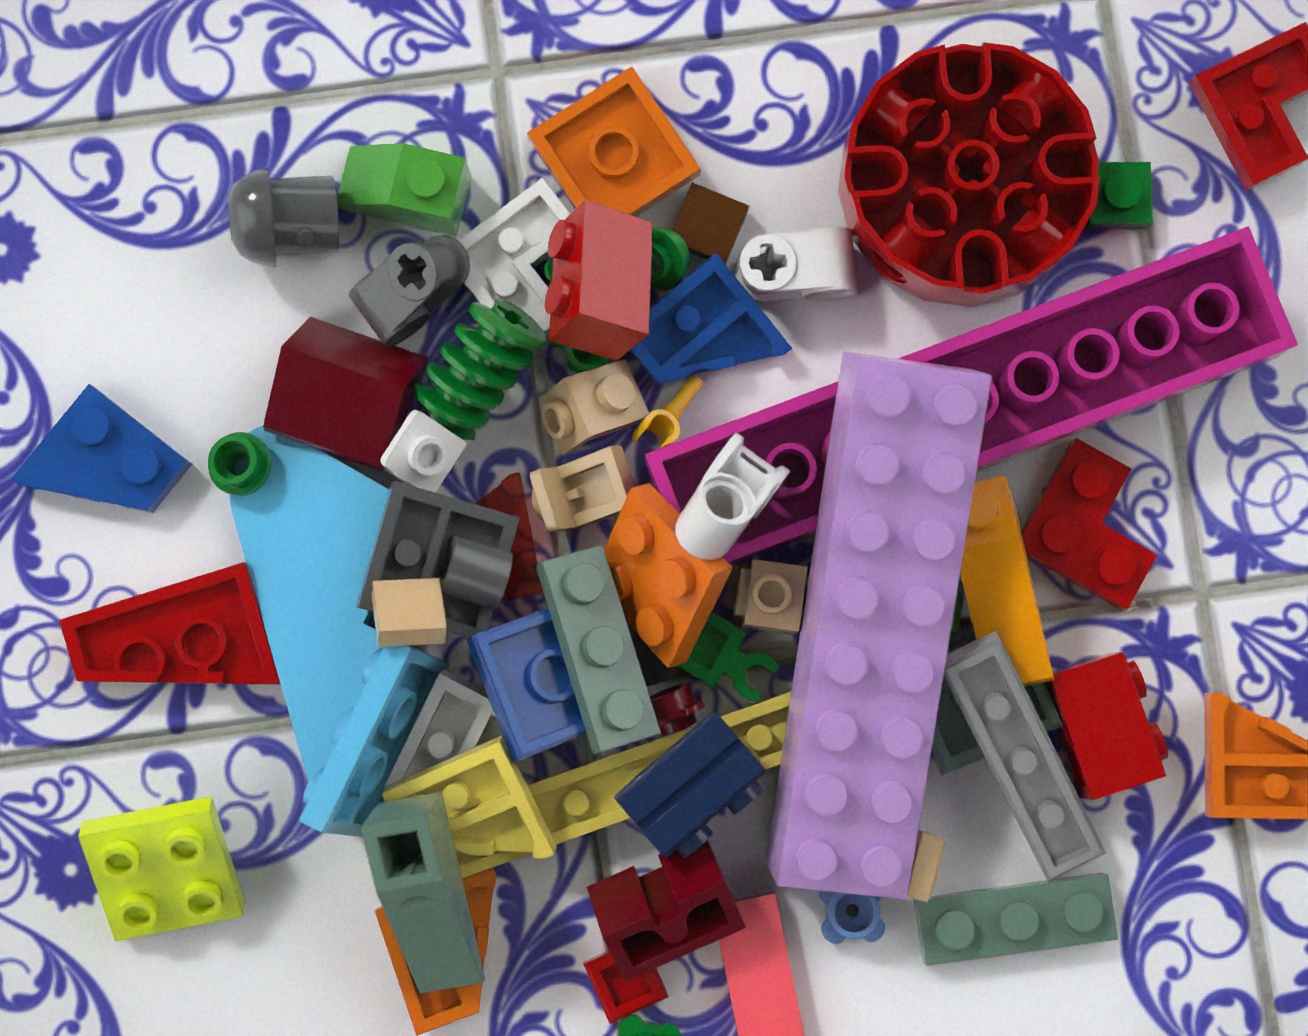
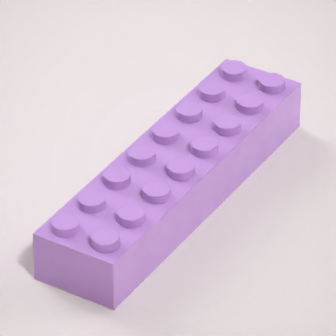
(876, 624)

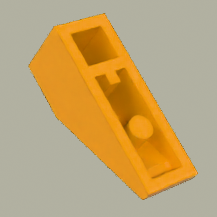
(1000, 581)

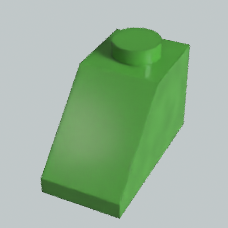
(406, 186)

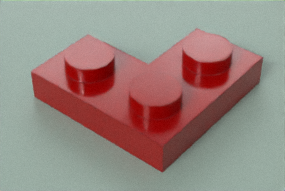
(1245, 103)
(1068, 530)

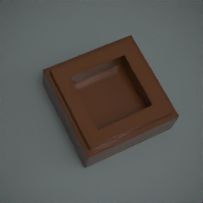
(710, 222)

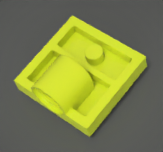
(162, 868)

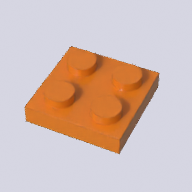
(615, 148)
(658, 582)

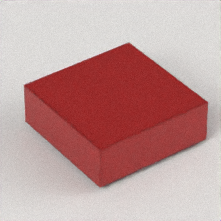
(621, 997)

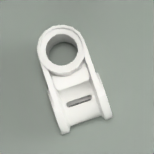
(809, 265)
(727, 500)

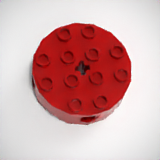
(979, 112)

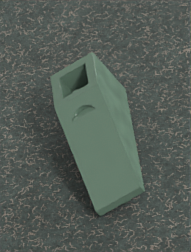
(423, 890)

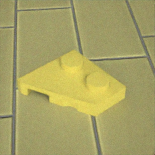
(484, 802)

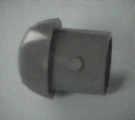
(283, 216)

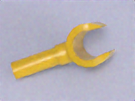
(665, 422)

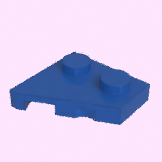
(706, 327)
(103, 457)

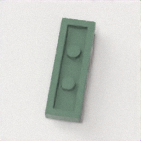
(597, 649)
(1016, 919)

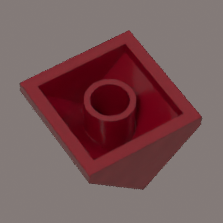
(342, 392)

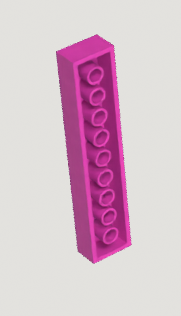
(1050, 370)

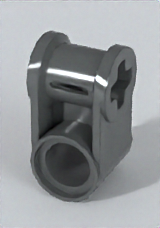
(410, 286)

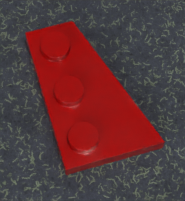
(176, 634)

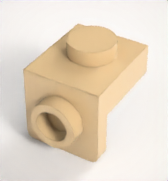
(592, 405)
(582, 490)

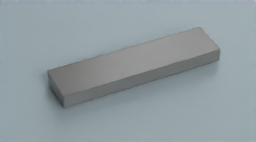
(1021, 756)

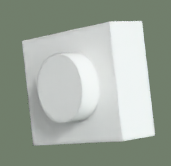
(422, 452)

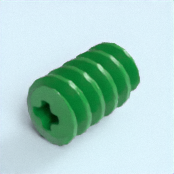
(479, 368)

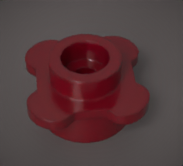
(675, 708)

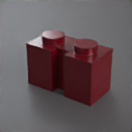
(665, 911)

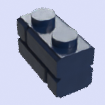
(691, 786)

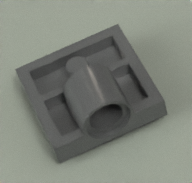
(447, 540)

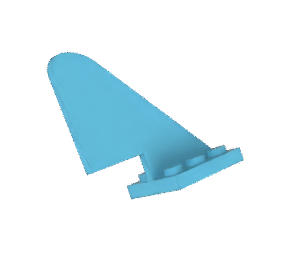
(346, 697)

